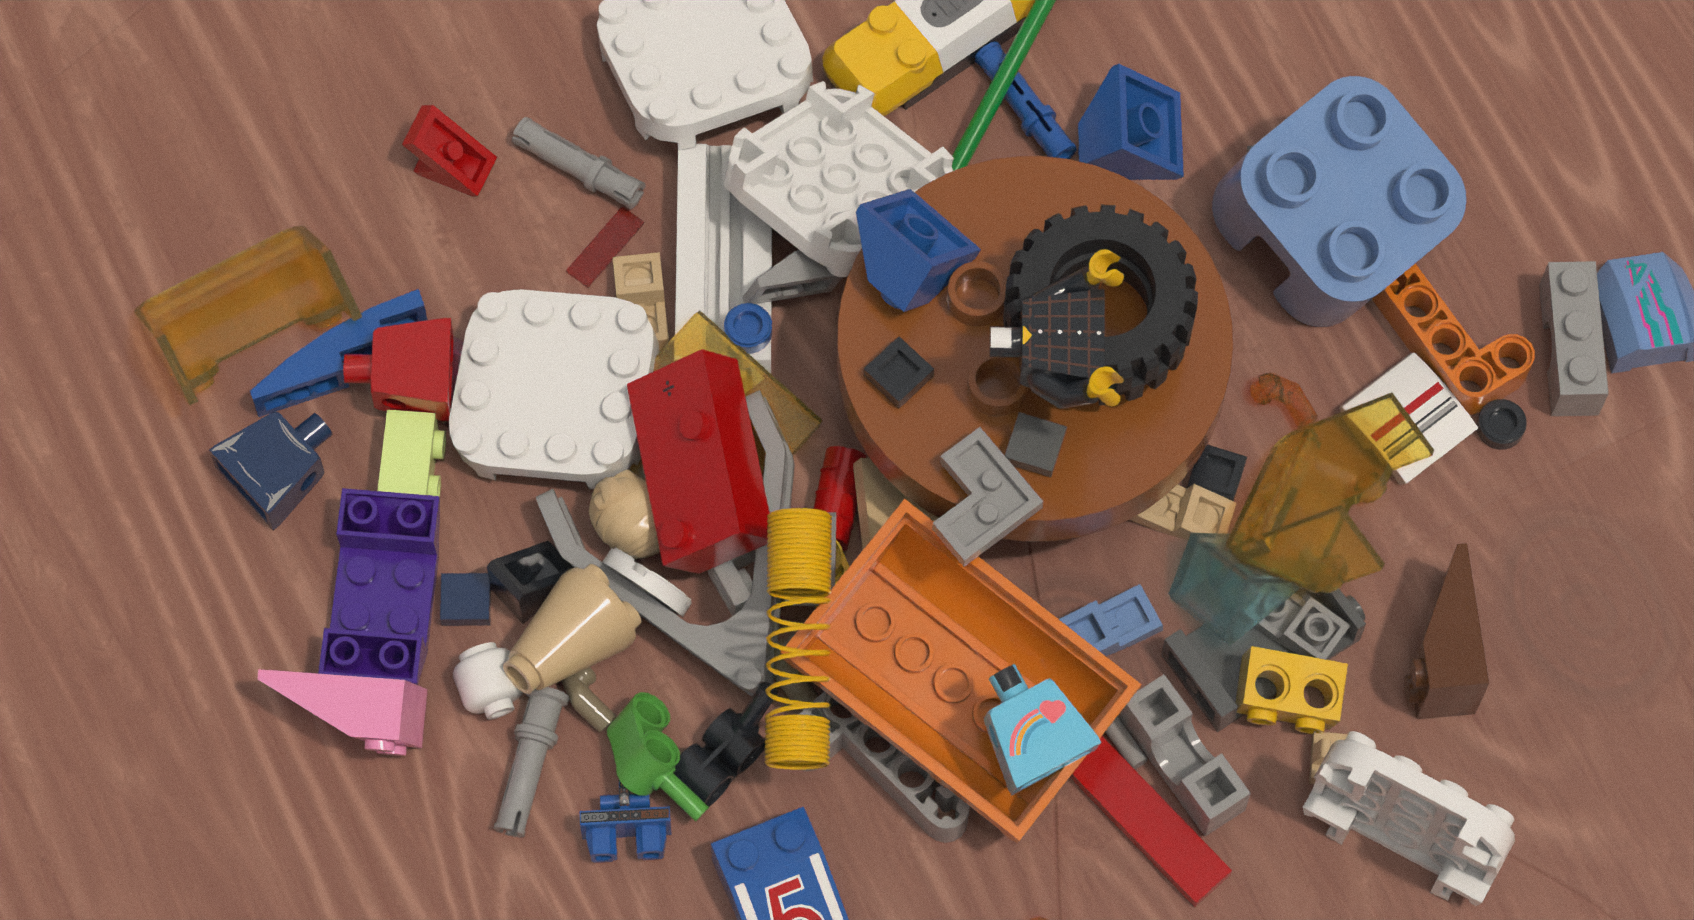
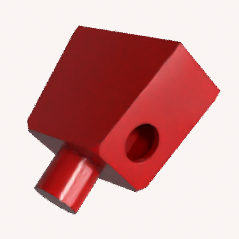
(408, 367)

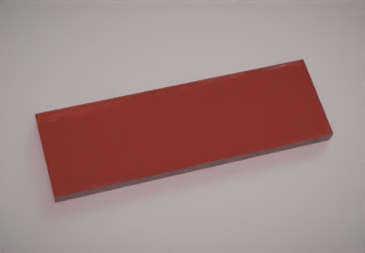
(604, 247)

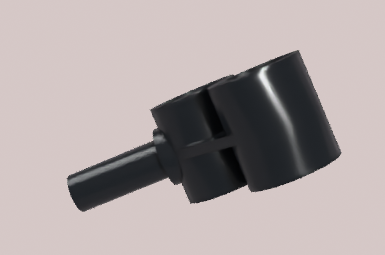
(729, 749)

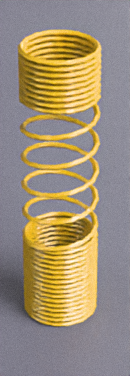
(799, 573)

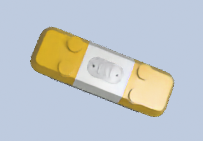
(918, 46)

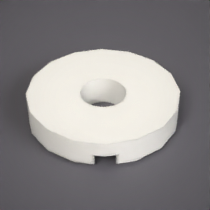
(648, 581)

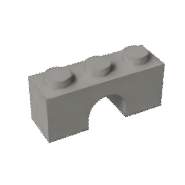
(1578, 357)
(1165, 733)

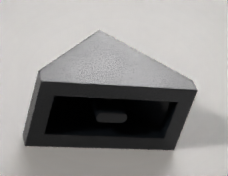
(526, 578)

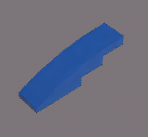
(319, 365)

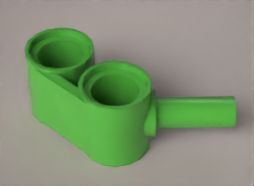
(647, 756)

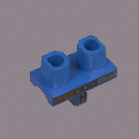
(625, 817)

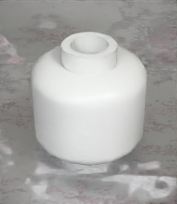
(483, 681)

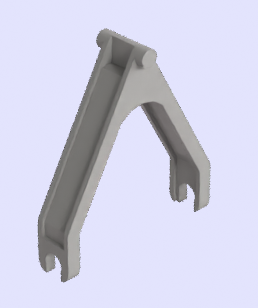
(730, 647)

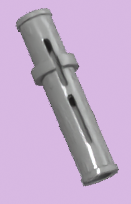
(592, 170)

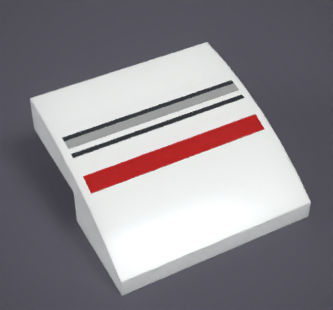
(1428, 404)

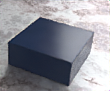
(465, 599)

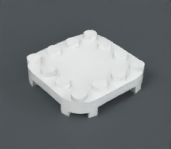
(702, 62)
(820, 164)
(549, 385)
(1411, 816)

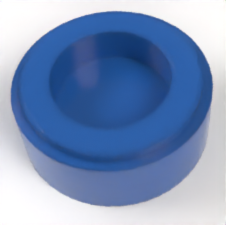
(749, 327)

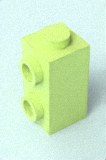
(410, 453)

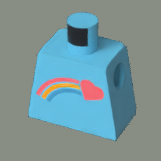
(1034, 729)

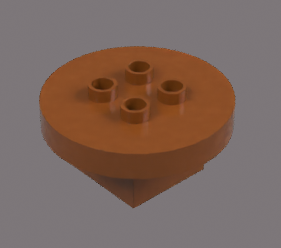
(1111, 457)

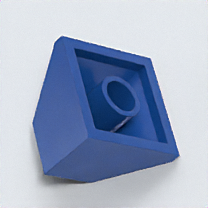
(1133, 127)
(910, 248)

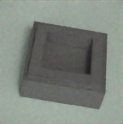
(1035, 444)

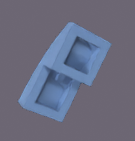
(1116, 622)

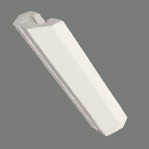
(718, 242)

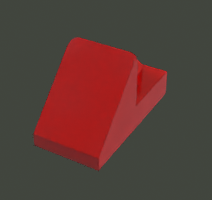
(448, 152)

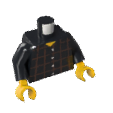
(1064, 338)

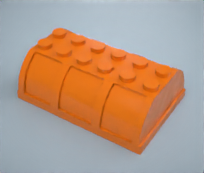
(917, 654)

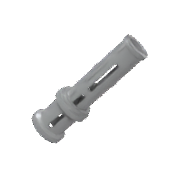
(535, 737)

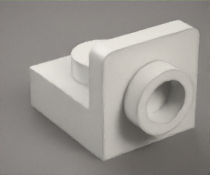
(731, 584)

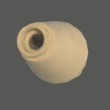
(572, 631)

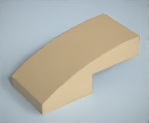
(641, 282)
(1188, 511)

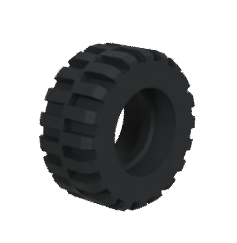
(1148, 265)

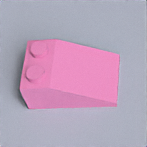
(374, 710)

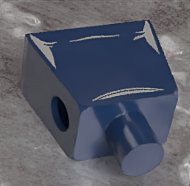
(273, 463)

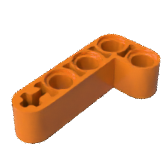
(1441, 326)

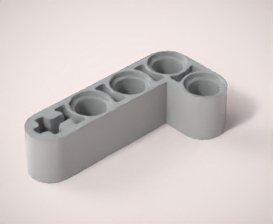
(886, 770)

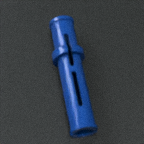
(1036, 118)

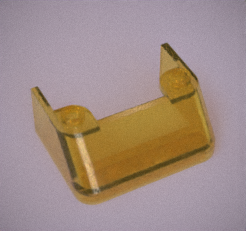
(243, 303)
(1301, 500)

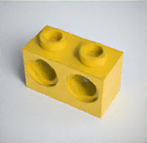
(1290, 676)

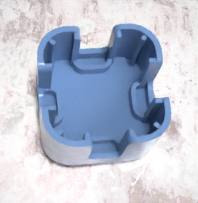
(1342, 198)

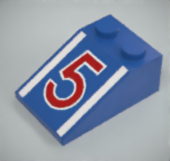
(778, 872)

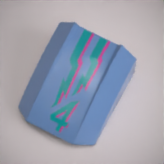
(1645, 311)

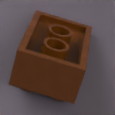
(1450, 663)

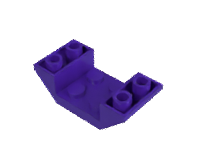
(383, 585)

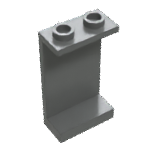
(1212, 667)

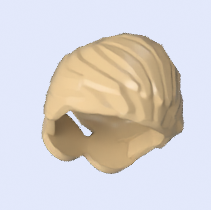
(624, 515)

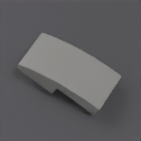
(1304, 627)

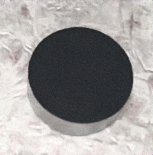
(1501, 424)

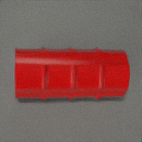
(838, 490)

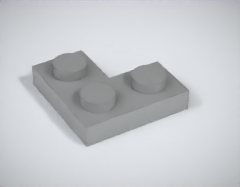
(995, 501)

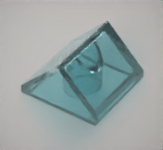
(1222, 591)

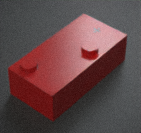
(700, 461)

